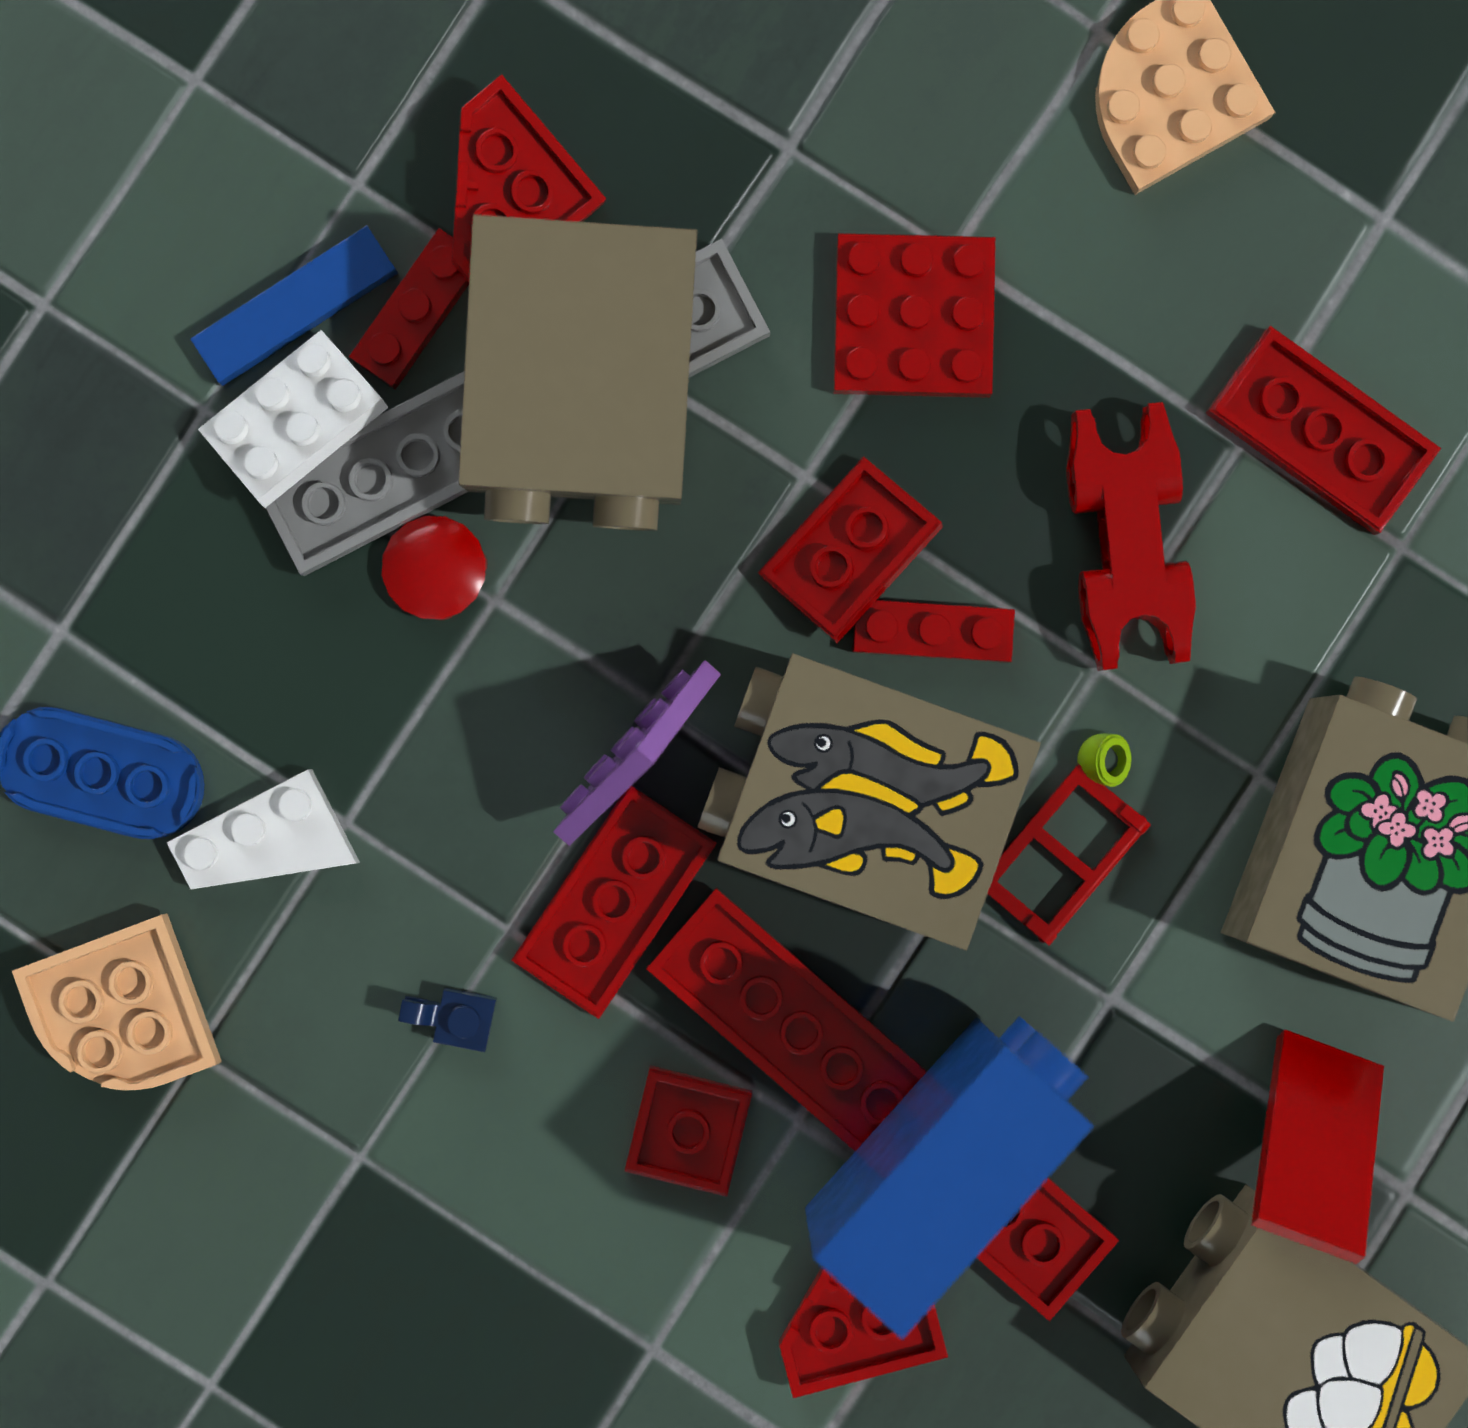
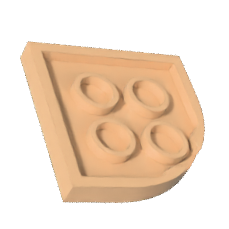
(1174, 90)
(120, 1009)

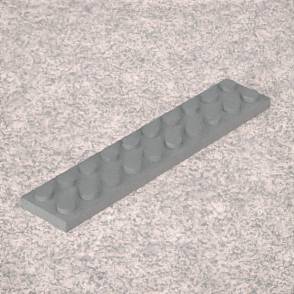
(411, 454)

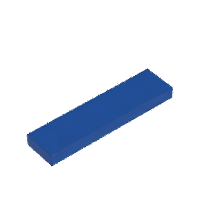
(294, 306)

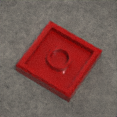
(688, 1131)

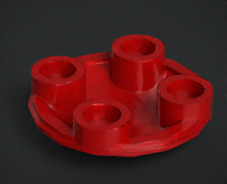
(433, 567)

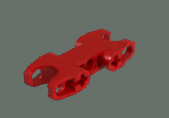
(1127, 502)

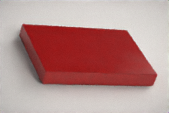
(850, 549)

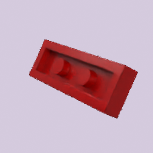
(412, 313)
(936, 631)

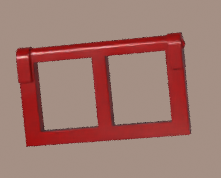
(1136, 824)

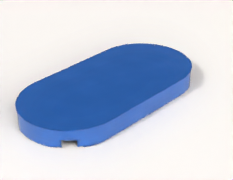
(100, 773)

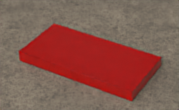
(1323, 430)
(614, 901)
(1319, 1147)

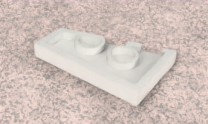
(266, 837)

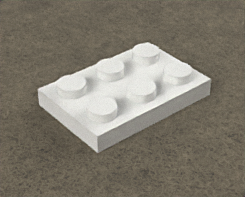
(293, 418)

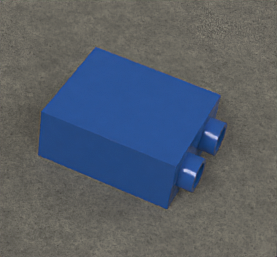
(947, 1170)

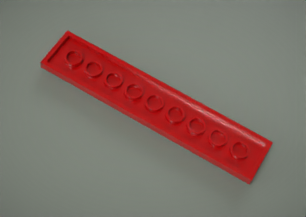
(853, 1078)

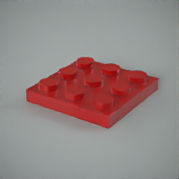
(914, 315)

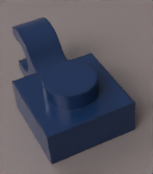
(460, 1019)

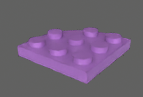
(635, 751)

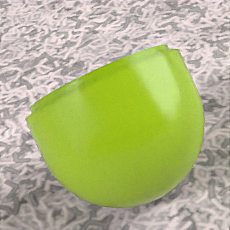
(1092, 758)

